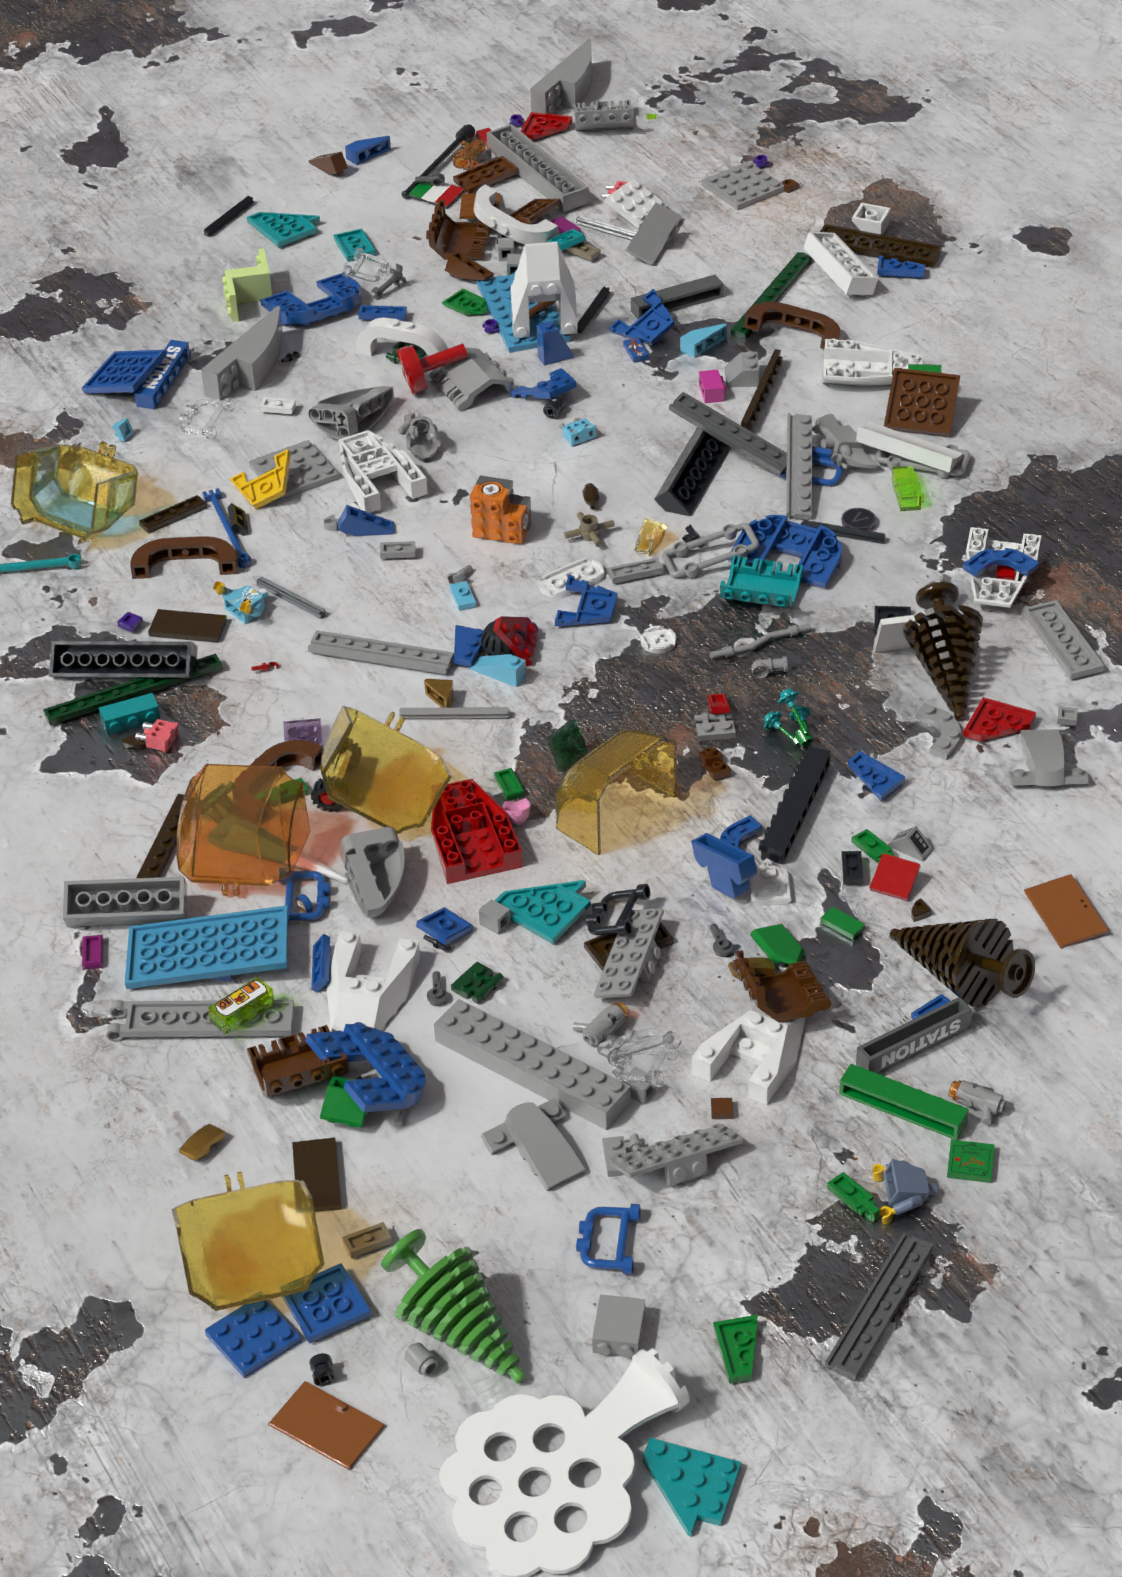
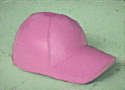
(517, 811)

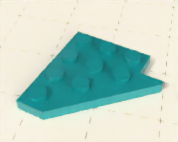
(283, 227)
(546, 908)
(692, 1481)

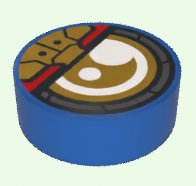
(304, 904)

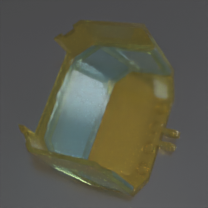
(73, 488)

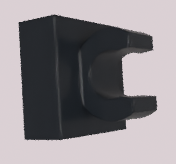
(692, 535)

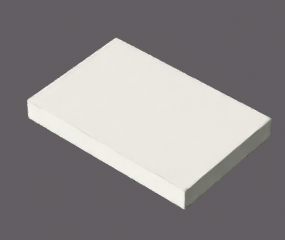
(890, 634)

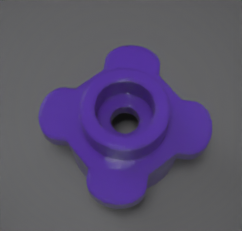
(516, 120)
(761, 161)
(490, 326)

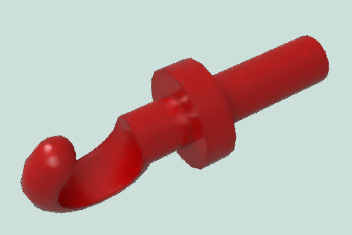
(264, 666)

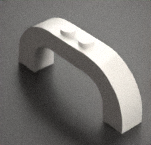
(508, 225)
(400, 331)

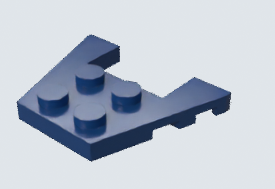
(649, 326)
(559, 383)
(595, 605)

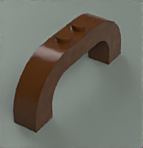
(792, 316)
(183, 548)
(292, 753)

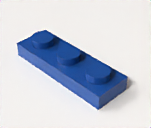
(371, 312)
(321, 963)

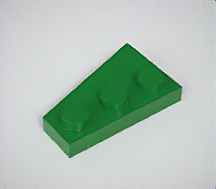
(737, 1346)

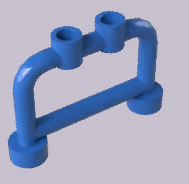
(322, 900)
(586, 1228)

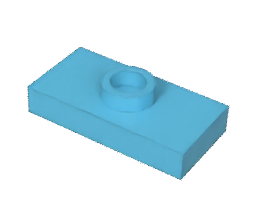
(462, 595)

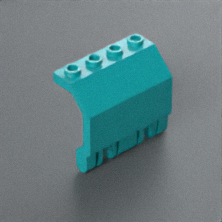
(764, 585)

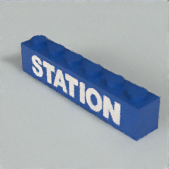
(157, 383)

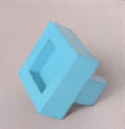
(123, 429)

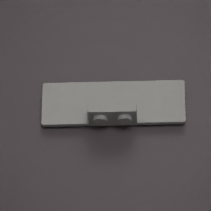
(654, 233)
(631, 956)
(681, 1157)

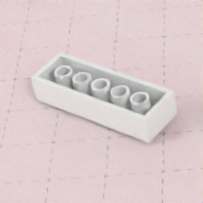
(840, 263)

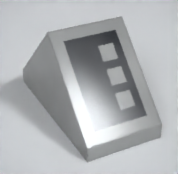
(911, 843)

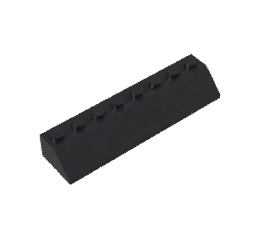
(691, 473)
(123, 659)

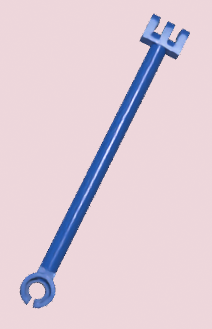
(214, 497)

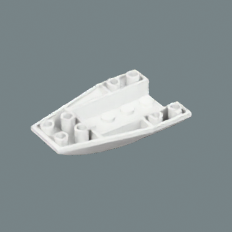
(863, 363)
(986, 587)

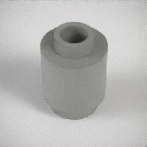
(421, 1359)

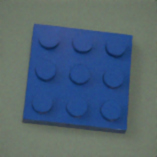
(327, 1304)
(252, 1336)

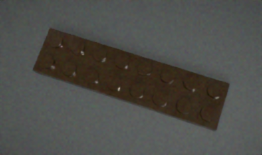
(886, 246)

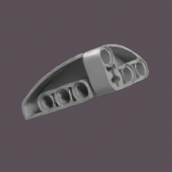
(351, 411)
(373, 868)

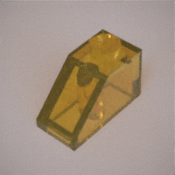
(650, 536)

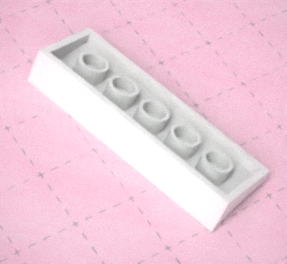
(908, 447)

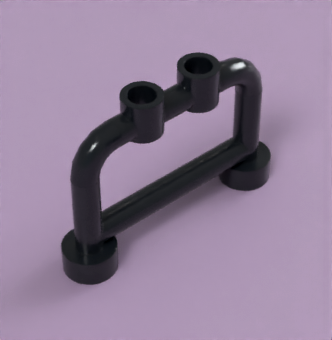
(622, 926)

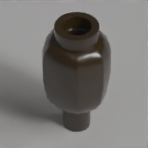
(591, 495)

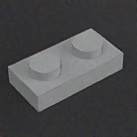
(397, 550)

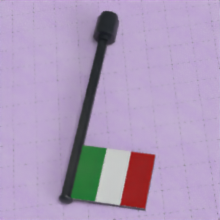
(432, 194)

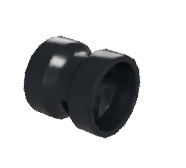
(553, 407)
(322, 1369)

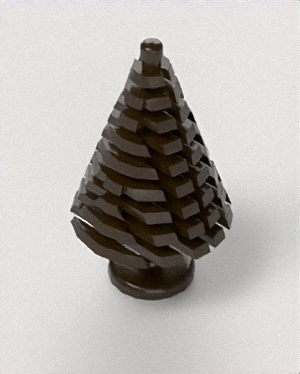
(946, 642)
(970, 958)

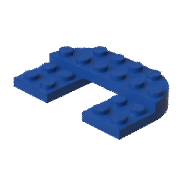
(343, 296)
(818, 547)
(401, 1076)

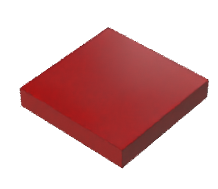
(895, 877)

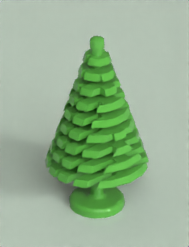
(453, 1305)

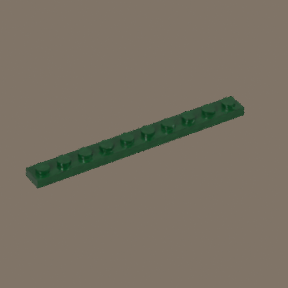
(776, 288)
(125, 691)

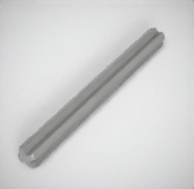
(454, 713)

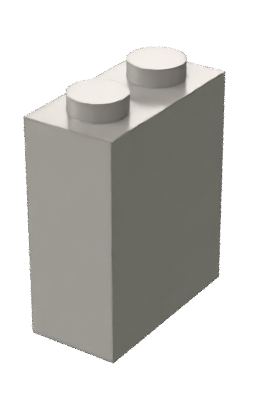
(618, 1325)

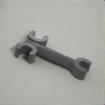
(395, 279)

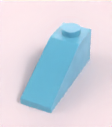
(702, 339)
(502, 668)

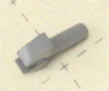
(407, 419)
(331, 523)
(460, 575)

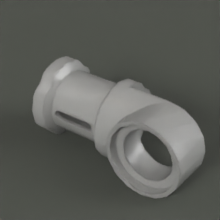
(770, 666)

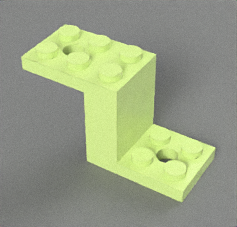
(246, 285)

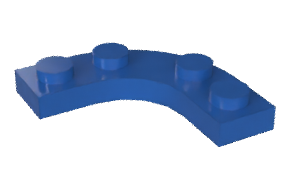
(1010, 557)
(741, 830)

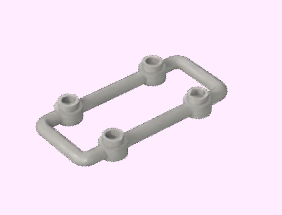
(895, 461)
(728, 531)

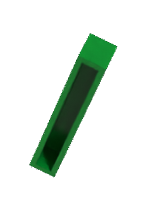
(904, 1101)

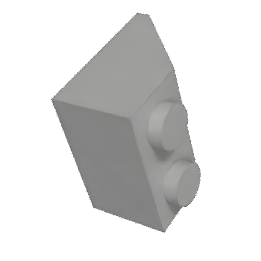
(743, 370)

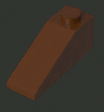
(330, 163)
(466, 268)

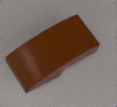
(713, 762)

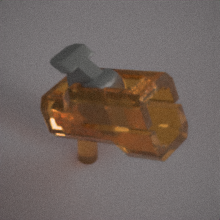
(471, 154)

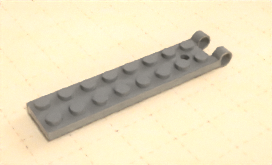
(192, 1020)

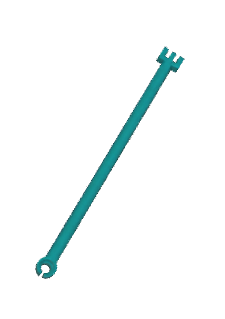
(73, 561)

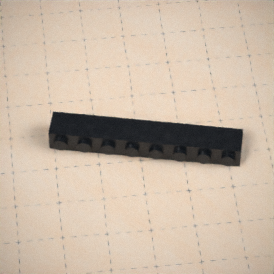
(795, 805)

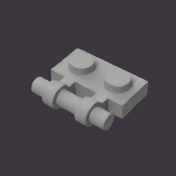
(714, 730)
(616, 1145)

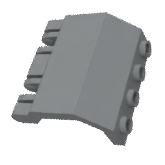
(603, 117)
(469, 377)

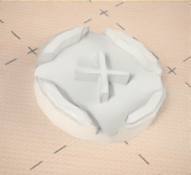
(658, 639)

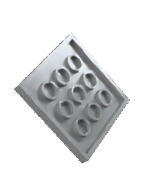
(742, 185)
(306, 468)

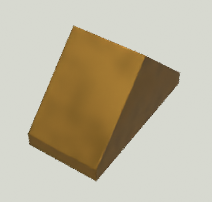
(440, 691)

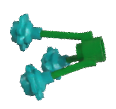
(798, 714)

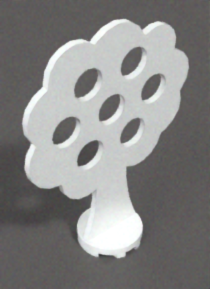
(639, 1396)

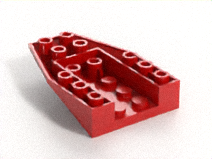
(472, 834)

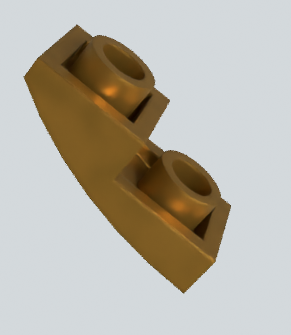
(760, 965)
(200, 1142)

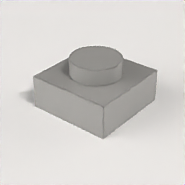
(1067, 716)

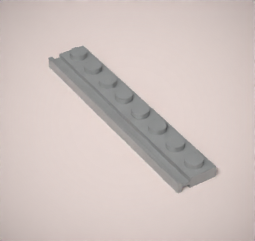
(799, 466)
(381, 652)

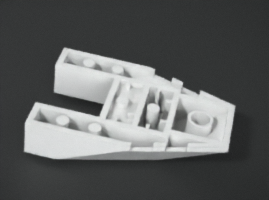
(542, 278)
(368, 457)
(366, 997)
(758, 1041)

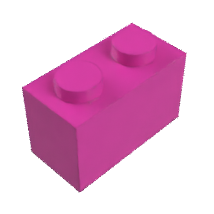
(712, 386)

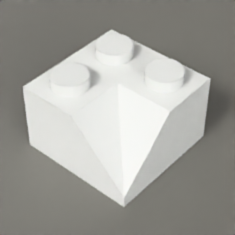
(872, 218)

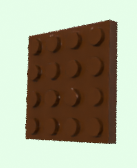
(922, 402)

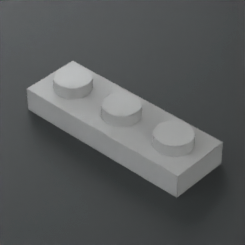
(635, 570)

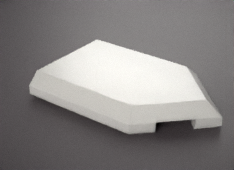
(770, 885)

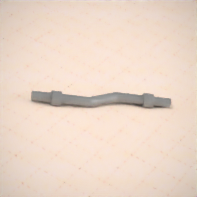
(790, 631)

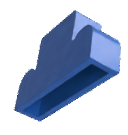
(726, 864)

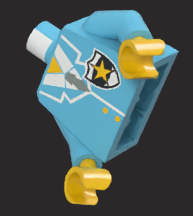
(242, 602)

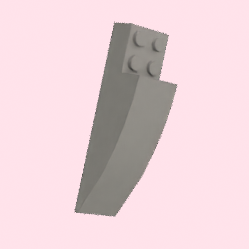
(565, 83)
(246, 360)

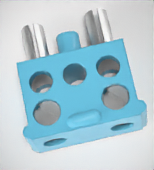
(578, 431)

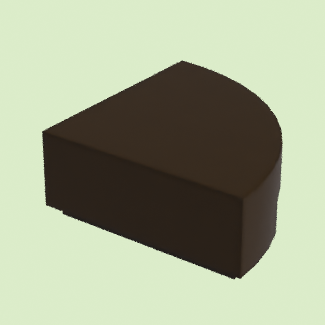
(132, 742)
(920, 910)

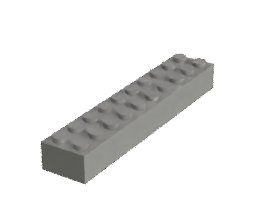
(538, 167)
(532, 1064)

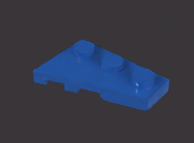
(896, 268)
(467, 645)
(875, 775)

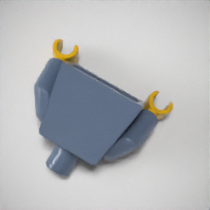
(905, 1187)

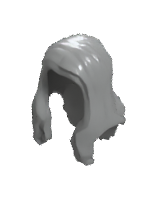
(423, 438)

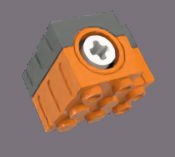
(498, 511)

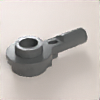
(435, 179)
(721, 946)
(436, 995)

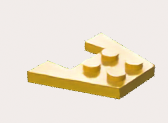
(268, 485)

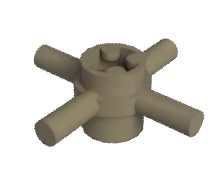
(589, 528)

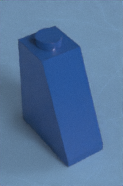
(551, 344)

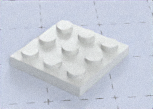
(633, 202)

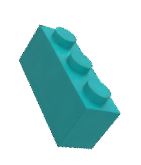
(129, 713)

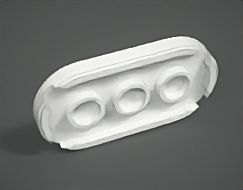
(554, 583)

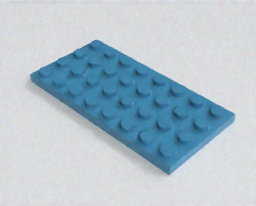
(498, 300)
(207, 947)

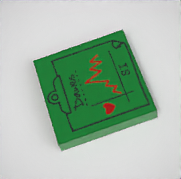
(970, 1161)

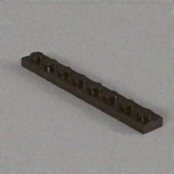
(762, 389)
(163, 843)

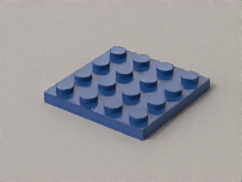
(124, 371)

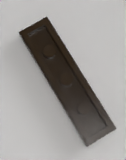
(172, 514)

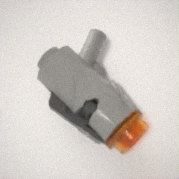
(604, 1024)
(978, 1097)

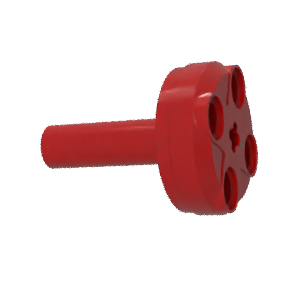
(414, 368)

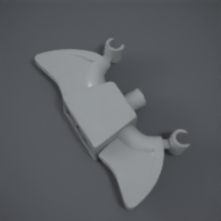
(842, 443)

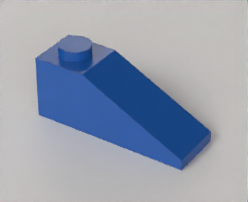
(366, 149)
(362, 523)

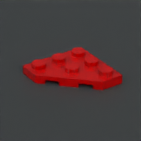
(543, 124)
(505, 629)
(997, 719)

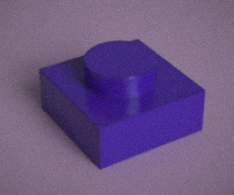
(130, 621)

